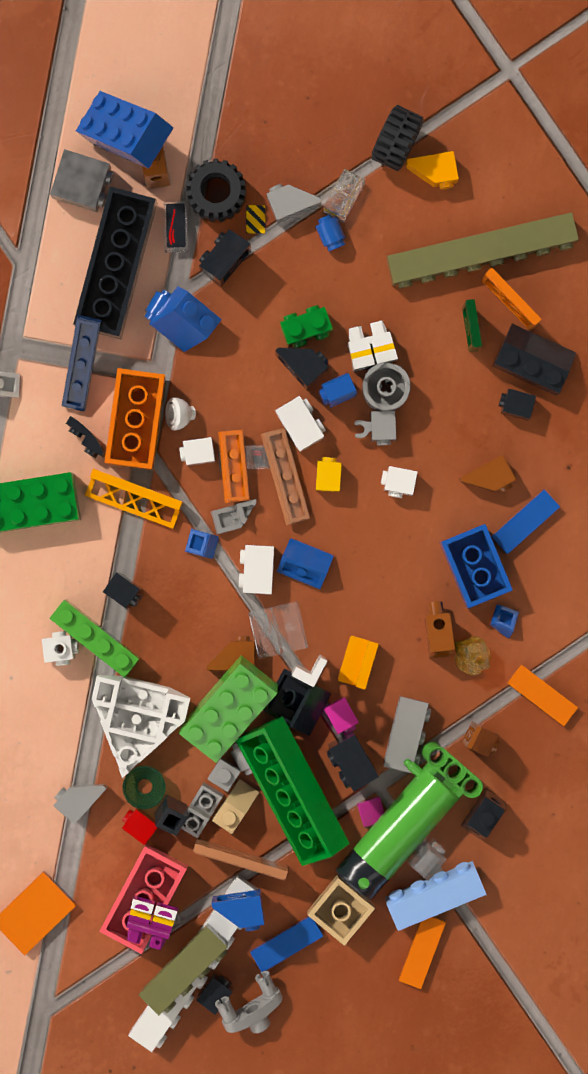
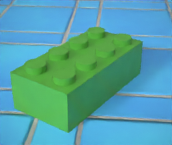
(228, 708)

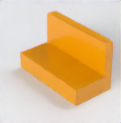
(357, 662)

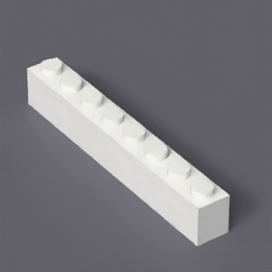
(150, 1027)

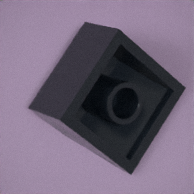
(224, 257)
(303, 364)
(297, 703)

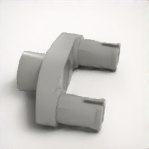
(253, 1013)

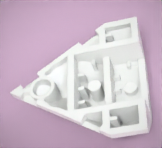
(136, 716)

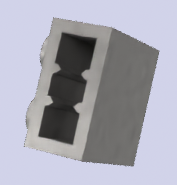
(81, 181)

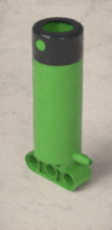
(407, 821)

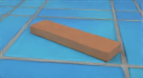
(285, 476)

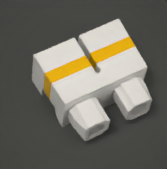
(361, 351)

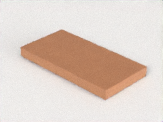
(240, 859)

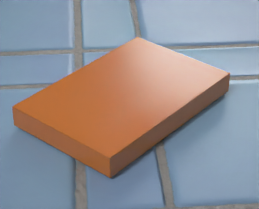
(511, 299)
(35, 913)

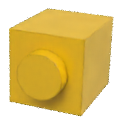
(328, 475)

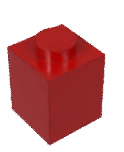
(139, 825)

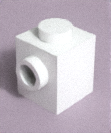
(399, 481)

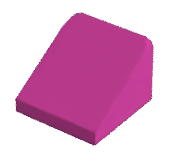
(370, 811)

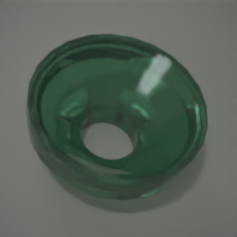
(135, 796)

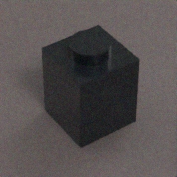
(517, 404)
(171, 815)
(214, 990)

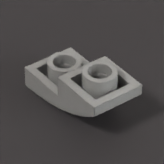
(201, 809)

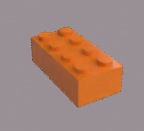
(135, 419)

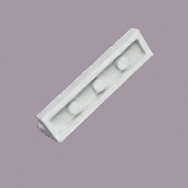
(312, 676)

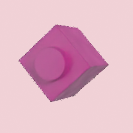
(341, 716)

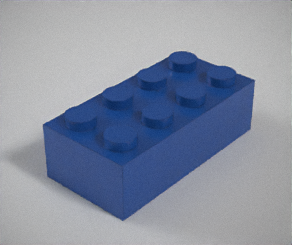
(124, 129)

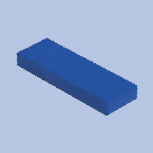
(525, 521)
(286, 943)

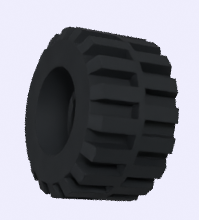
(397, 137)
(210, 171)

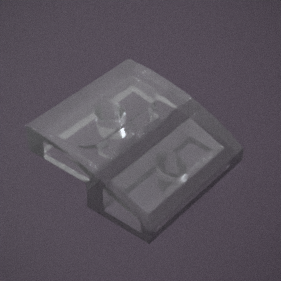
(278, 630)

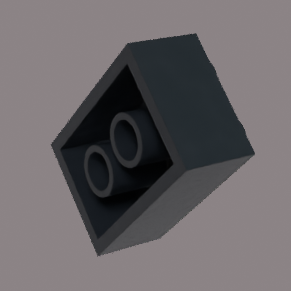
(352, 760)

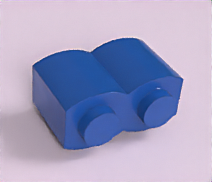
(337, 390)

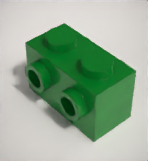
(305, 327)

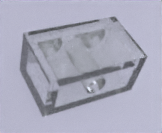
(427, 858)

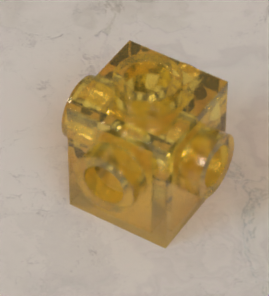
(472, 655)

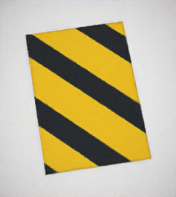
(255, 218)

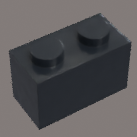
(123, 591)

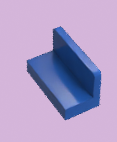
(305, 563)

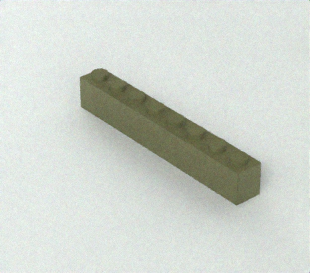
(482, 249)

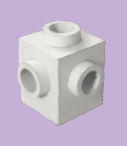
(51, 651)

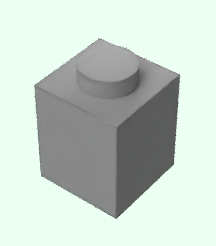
(224, 774)

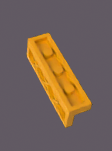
(135, 489)

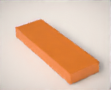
(233, 466)
(542, 695)
(422, 952)

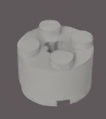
(386, 374)

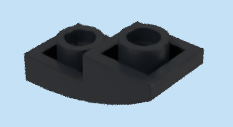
(91, 443)

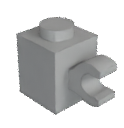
(381, 427)

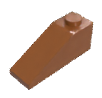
(480, 739)

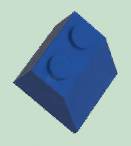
(185, 320)
(241, 908)

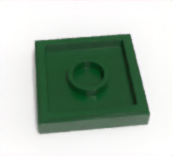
(471, 325)

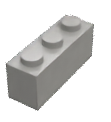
(406, 733)

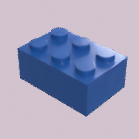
(476, 566)

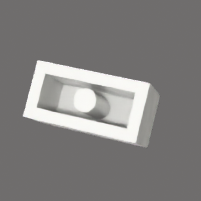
(300, 423)
(257, 569)

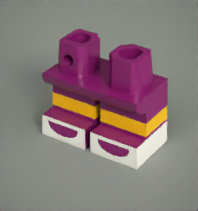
(140, 921)

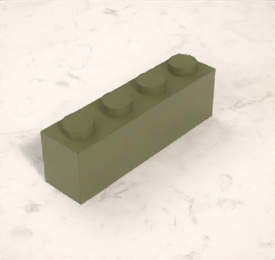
(183, 969)

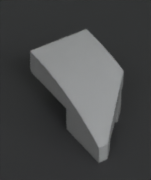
(232, 517)

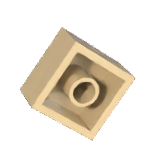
(340, 910)

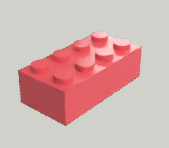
(152, 878)

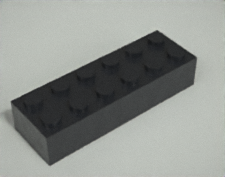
(116, 260)

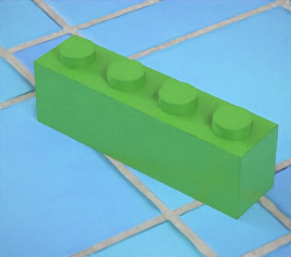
(95, 638)

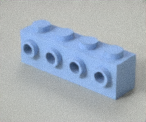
(435, 896)

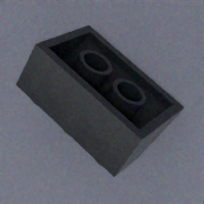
(534, 359)

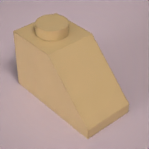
(235, 806)

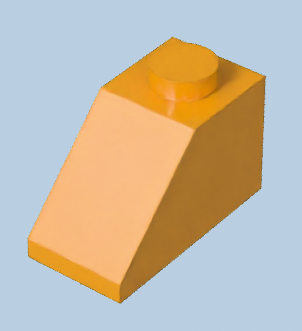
(435, 169)

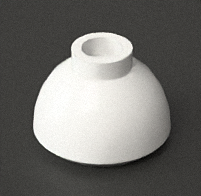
(178, 413)

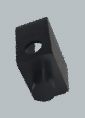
(484, 814)

